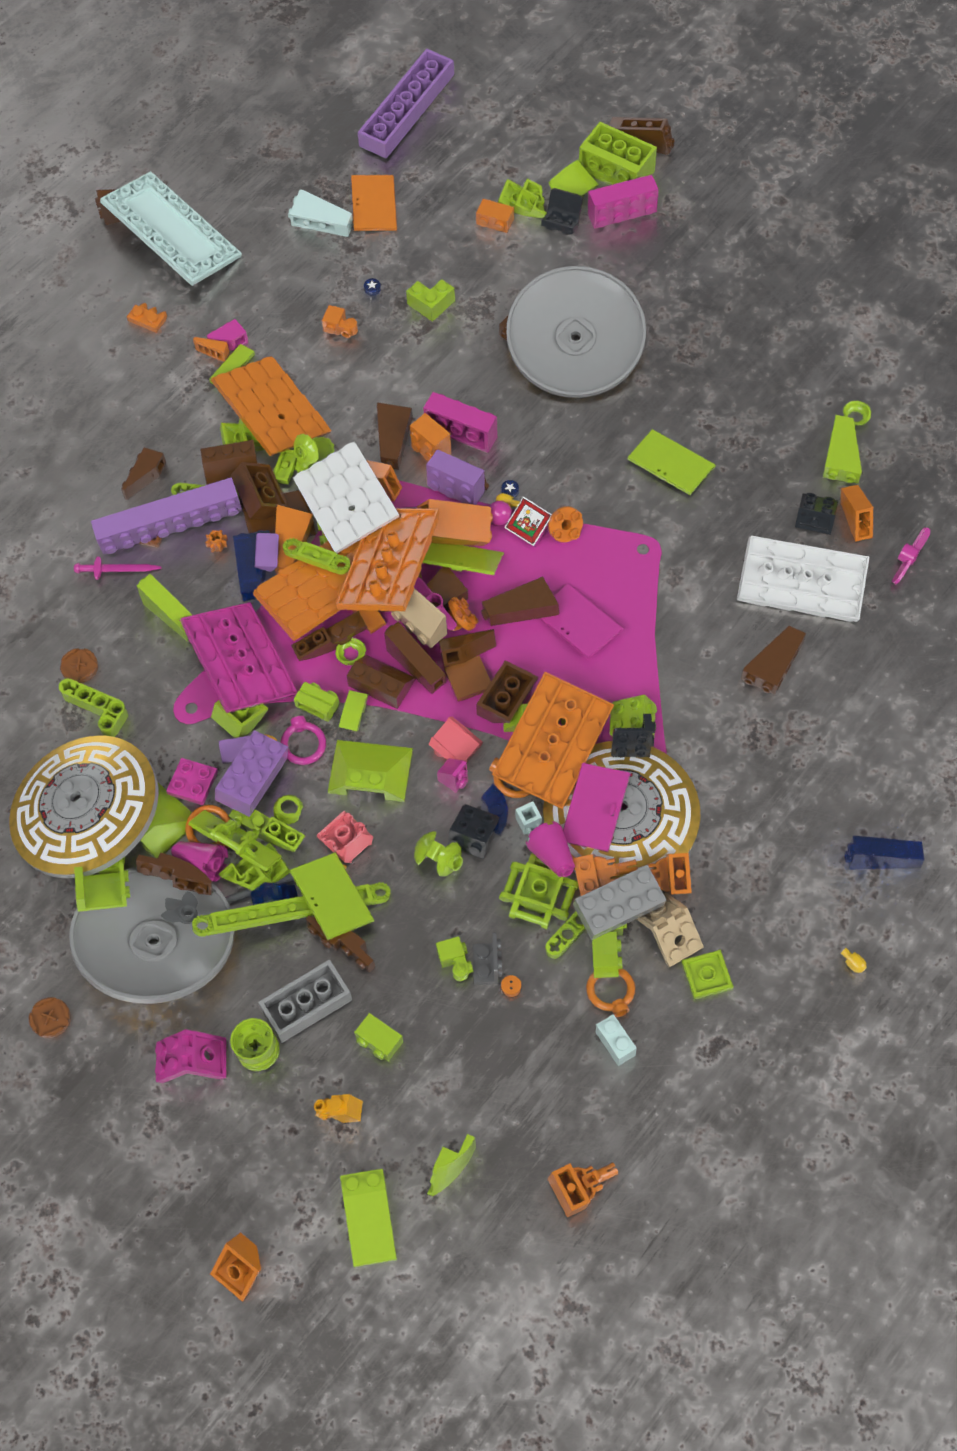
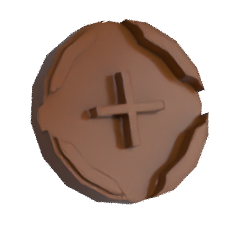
(79, 665)
(49, 1017)

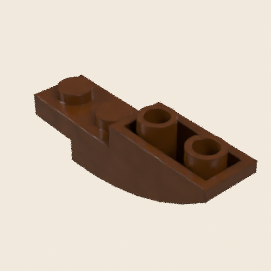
(326, 640)
(183, 874)
(349, 942)

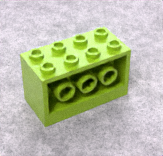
(616, 155)

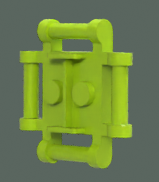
(537, 892)

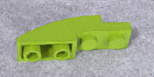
(271, 830)

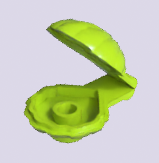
(311, 450)
(447, 857)

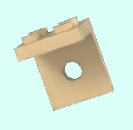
(667, 924)

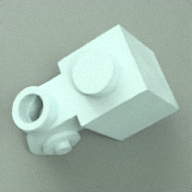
(528, 817)

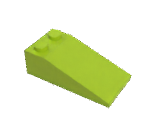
(368, 1217)

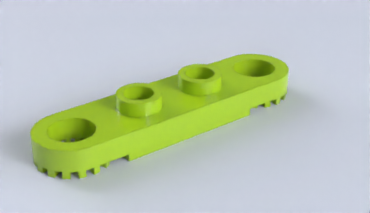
(316, 556)

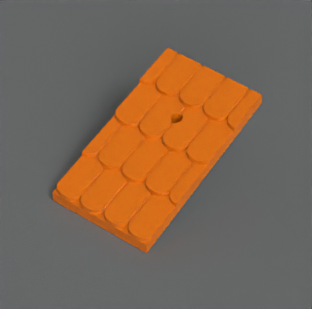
(270, 404)
(389, 563)
(303, 594)
(548, 756)

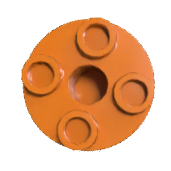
(565, 524)
(461, 614)

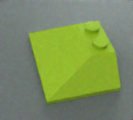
(370, 769)
(167, 824)

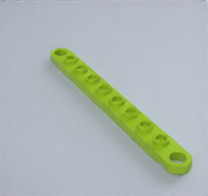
(274, 912)

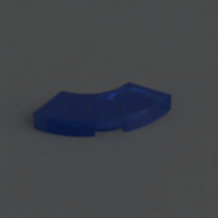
(496, 805)

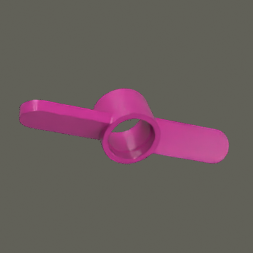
(909, 554)
(432, 597)

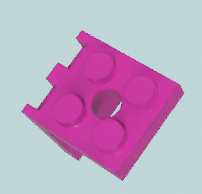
(185, 1054)

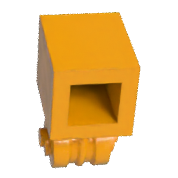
(340, 1107)

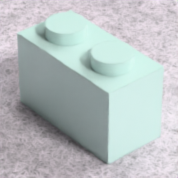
(615, 1040)

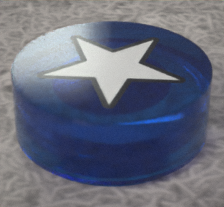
(372, 286)
(510, 487)

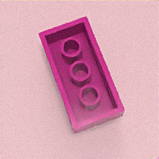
(622, 201)
(463, 421)

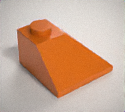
(238, 1266)

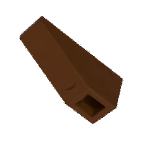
(146, 470)
(465, 647)

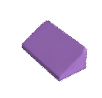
(266, 551)
(231, 747)

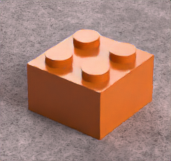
(429, 436)

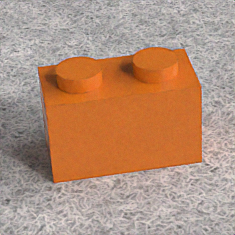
(495, 215)

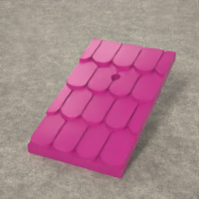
(238, 657)

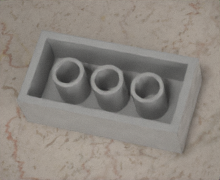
(619, 902)
(305, 1001)

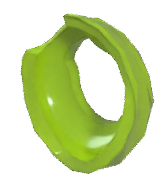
(858, 406)
(355, 644)
(284, 817)

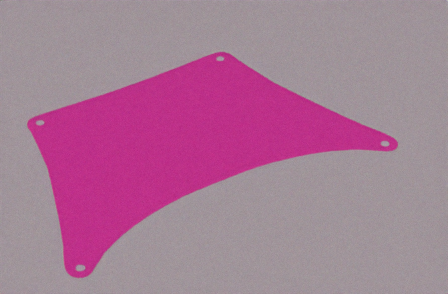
(597, 564)

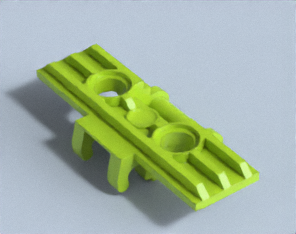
(236, 838)

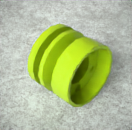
(247, 1037)

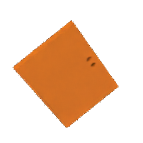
(373, 203)

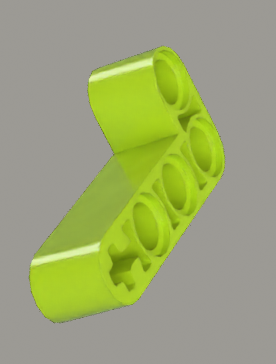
(74, 692)

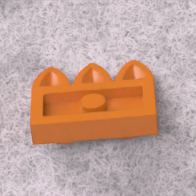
(147, 317)

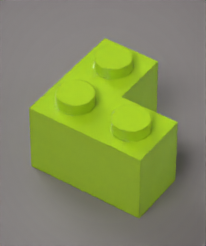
(430, 301)

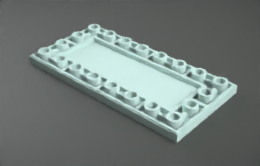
(171, 228)

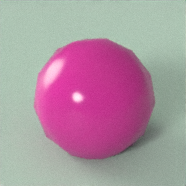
(501, 512)

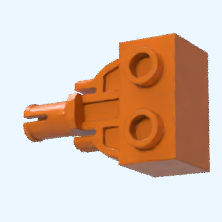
(596, 872)
(673, 873)
(577, 1188)

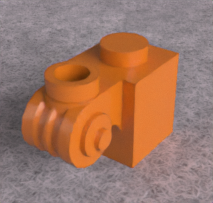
(336, 323)

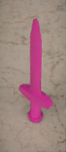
(98, 568)

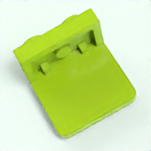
(630, 711)

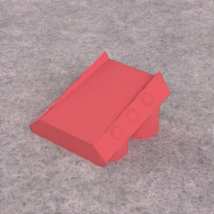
(455, 741)
(345, 837)

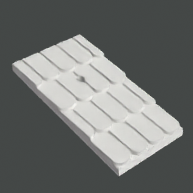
(338, 487)
(803, 578)

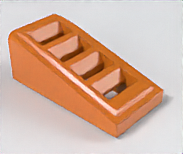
(213, 348)

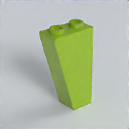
(843, 452)
(163, 604)

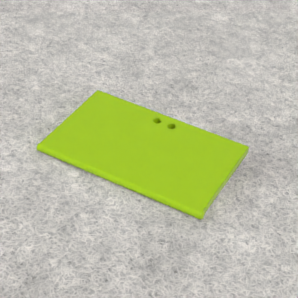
(671, 462)
(463, 558)
(335, 897)

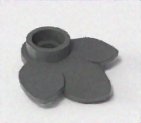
(179, 909)

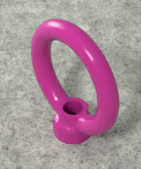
(299, 724)

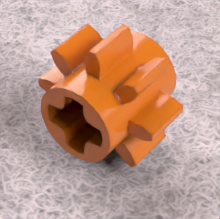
(216, 541)

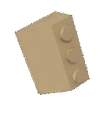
(423, 620)

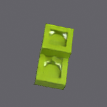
(353, 710)

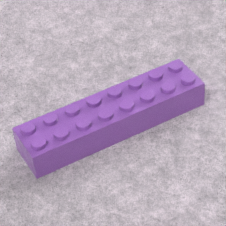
(406, 103)
(166, 516)

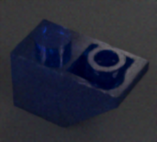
(272, 892)

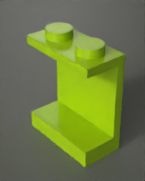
(101, 890)

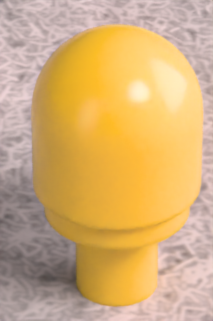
(508, 499)
(854, 961)

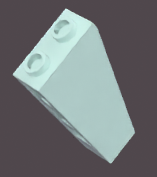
(319, 215)

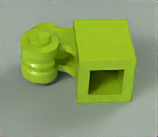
(453, 953)

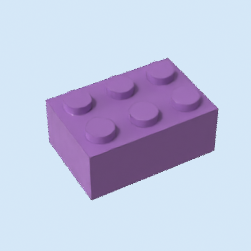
(455, 478)

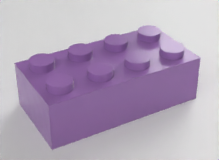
(251, 773)

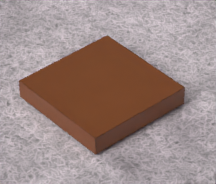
(468, 678)

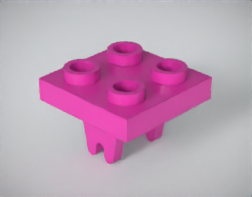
(192, 781)

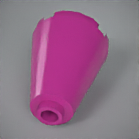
(551, 847)
(204, 856)

